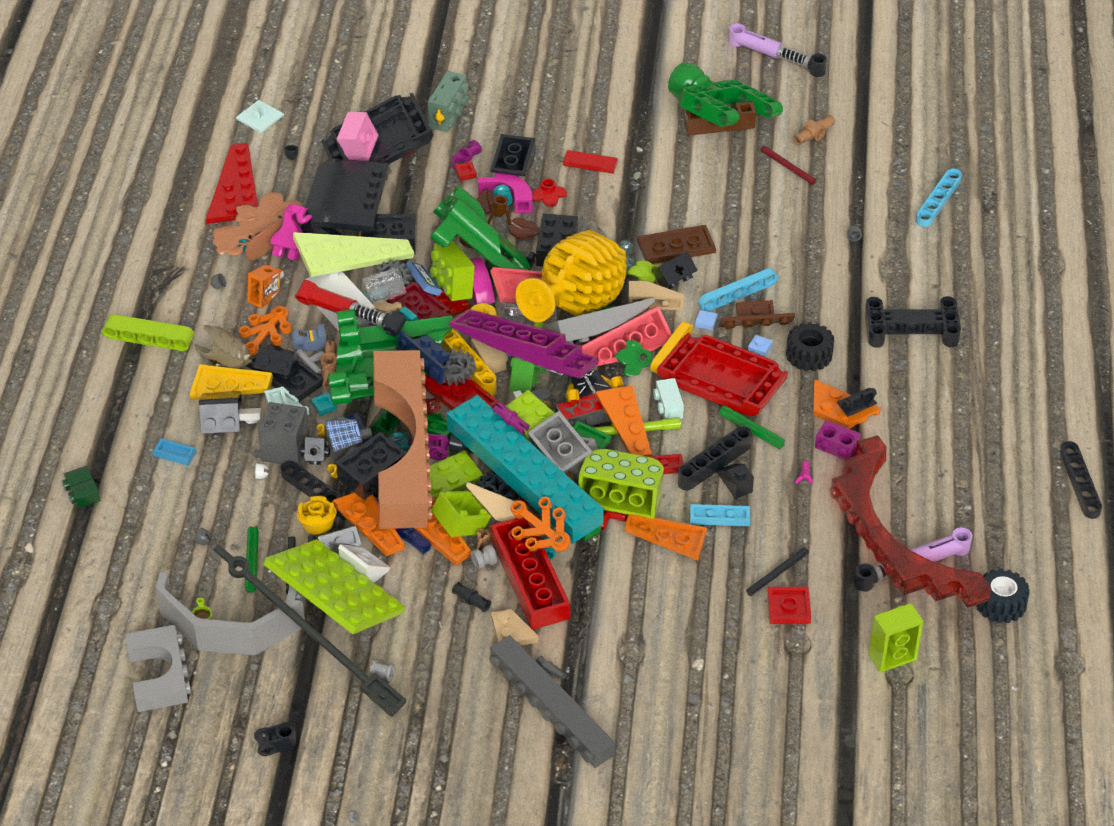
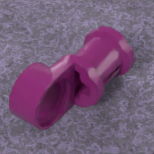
(466, 153)

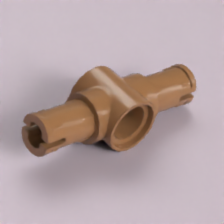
(814, 130)
(328, 362)

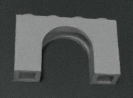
(169, 688)

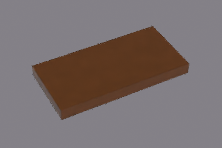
(671, 244)

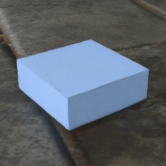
(706, 320)

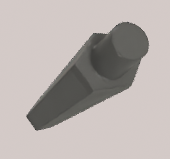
(550, 668)

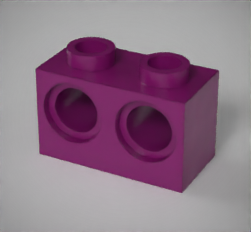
(837, 440)

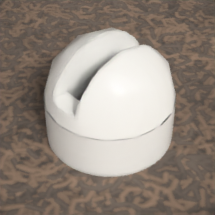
(259, 471)

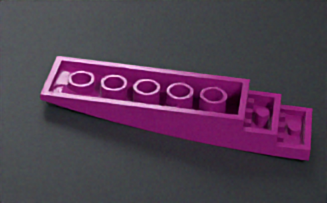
(526, 342)

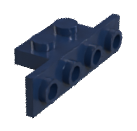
(429, 350)

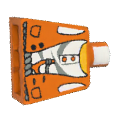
(263, 285)

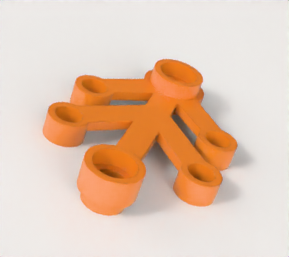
(277, 315)
(542, 527)

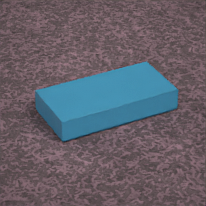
(174, 452)

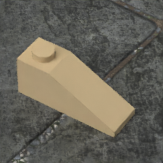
(663, 297)
(495, 504)

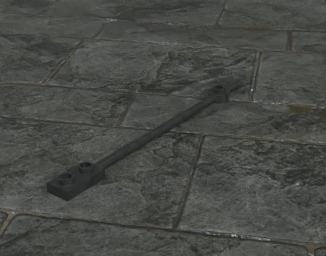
(374, 687)

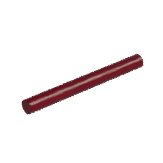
(788, 165)

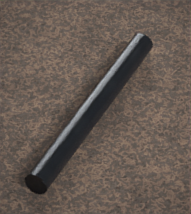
(777, 571)

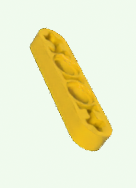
(676, 337)

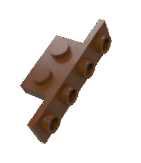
(756, 313)

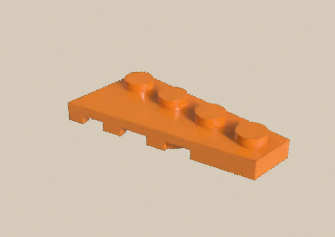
(624, 413)
(673, 535)
(451, 547)

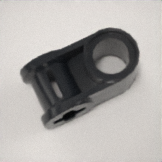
(275, 738)

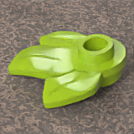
(643, 271)

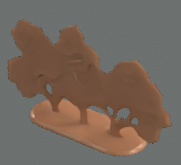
(251, 221)

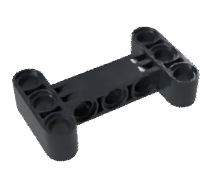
(912, 321)

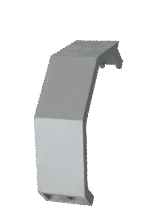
(228, 635)

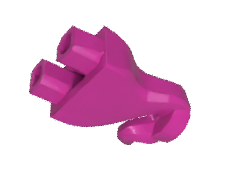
(284, 236)

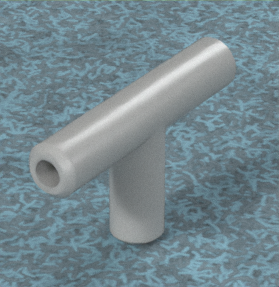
(310, 361)

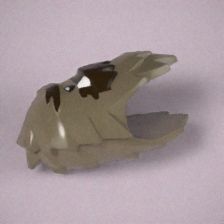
(226, 350)

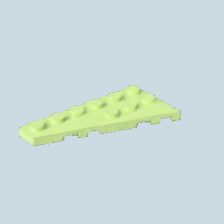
(339, 253)

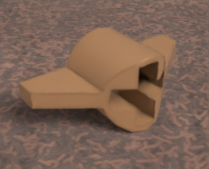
(483, 537)

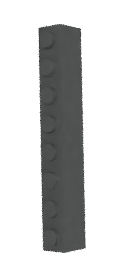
(552, 701)

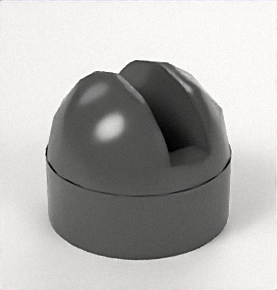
(854, 233)
(218, 281)
(203, 537)

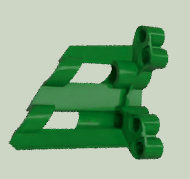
(465, 217)
(356, 350)

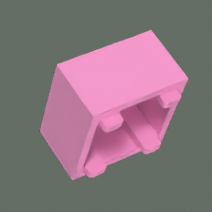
(357, 136)

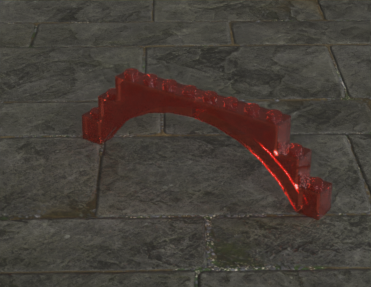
(906, 568)

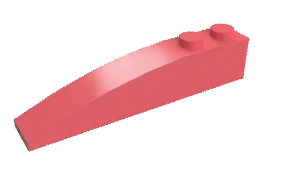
(647, 328)

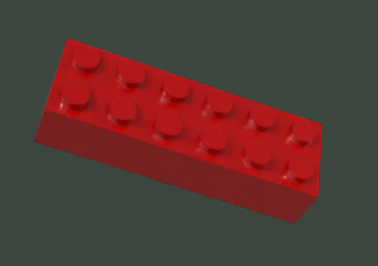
(530, 576)

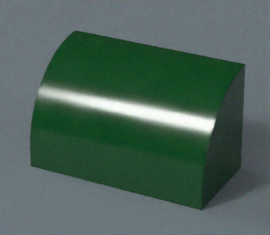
(384, 422)

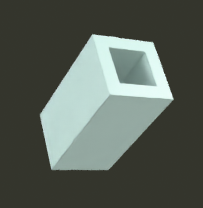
(669, 399)

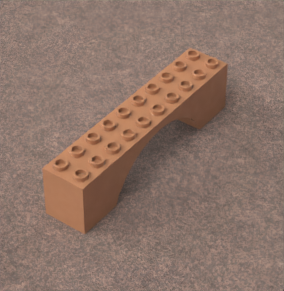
(406, 485)

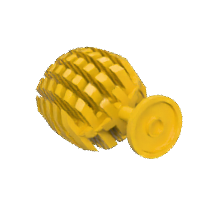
(576, 276)

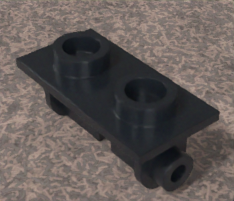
(858, 401)

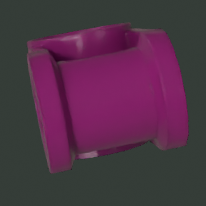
(435, 447)

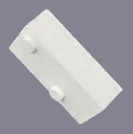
(341, 284)

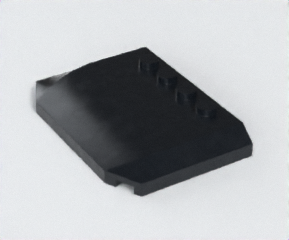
(400, 130)
(347, 194)

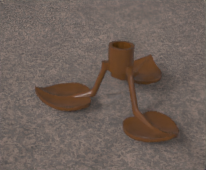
(497, 207)

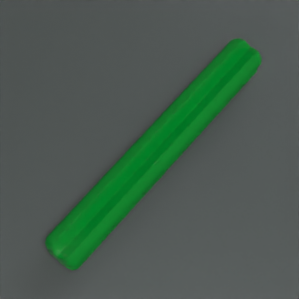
(757, 429)
(252, 555)

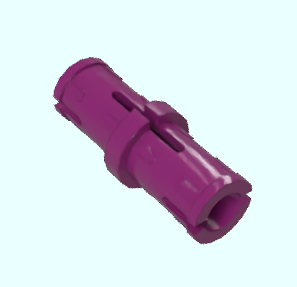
(511, 418)

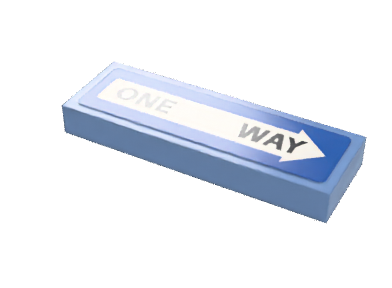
(423, 278)

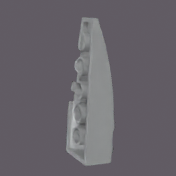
(594, 323)

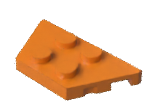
(826, 406)

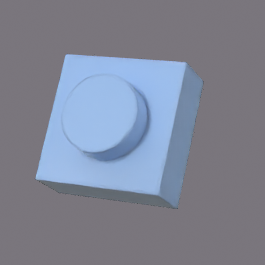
(760, 345)

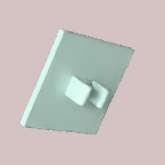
(259, 116)

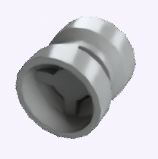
(484, 557)

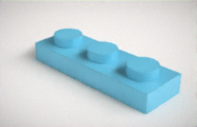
(719, 515)

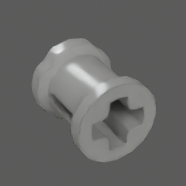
(383, 670)

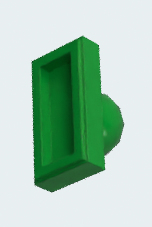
(601, 439)

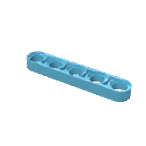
(931, 214)
(746, 289)

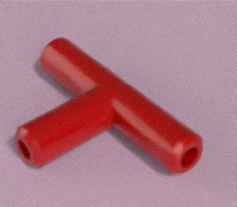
(613, 515)

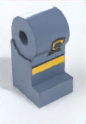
(310, 339)

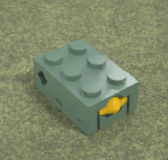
(448, 101)

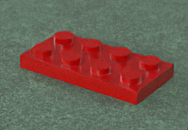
(457, 395)

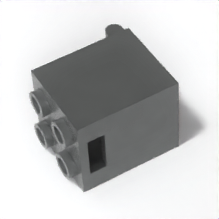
(282, 433)

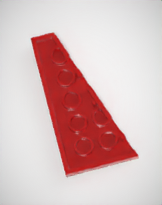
(234, 186)

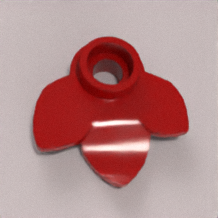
(549, 192)

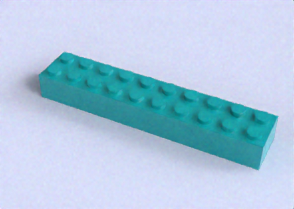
(523, 466)

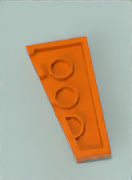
(365, 517)

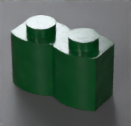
(81, 487)

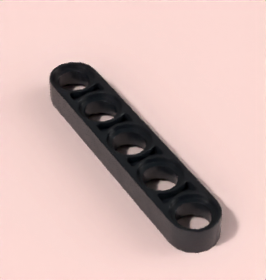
(312, 483)
(1079, 487)

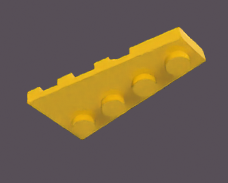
(224, 379)

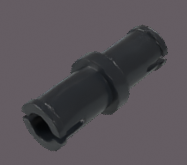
(471, 596)

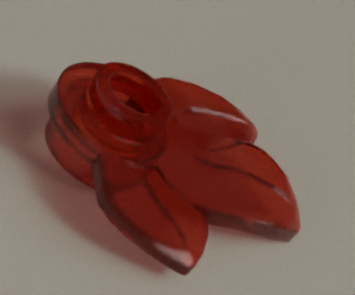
(433, 404)

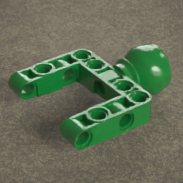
(709, 98)

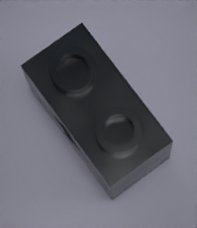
(682, 265)

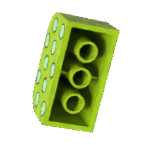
(623, 482)

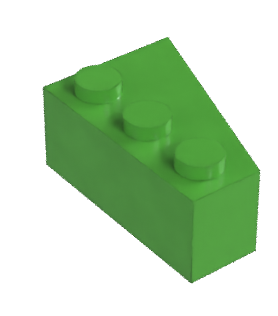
(524, 375)

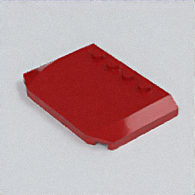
(723, 373)

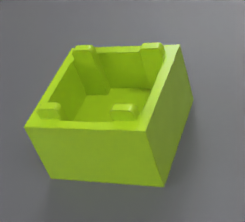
(460, 513)

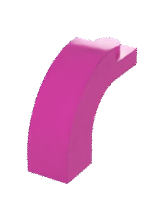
(519, 190)
(482, 284)

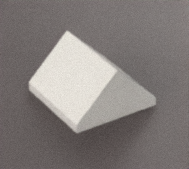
(363, 561)

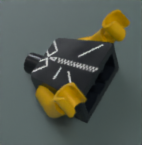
(590, 384)

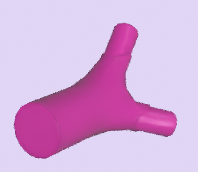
(804, 473)

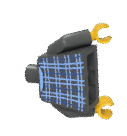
(342, 438)

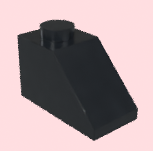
(737, 479)

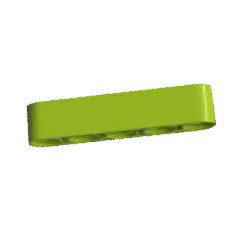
(148, 332)

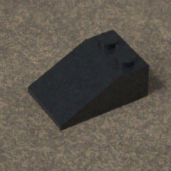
(514, 155)

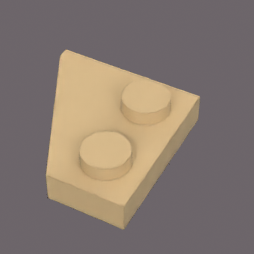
(509, 623)

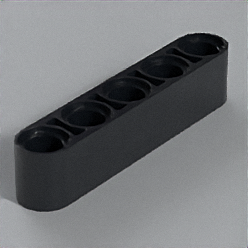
(714, 458)

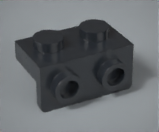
(275, 361)

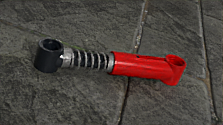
(310, 294)

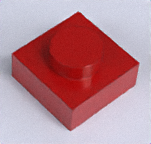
(465, 171)

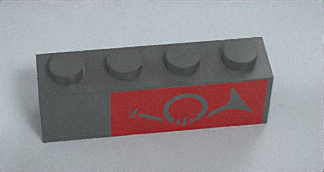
(586, 410)

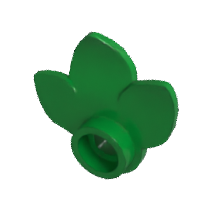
(631, 358)

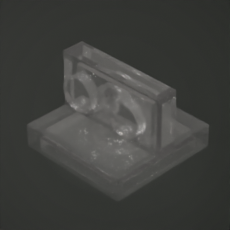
(385, 285)

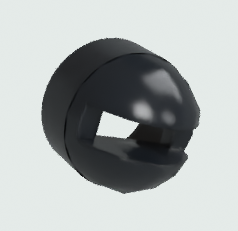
(291, 151)

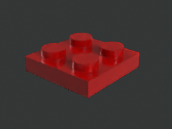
(789, 605)

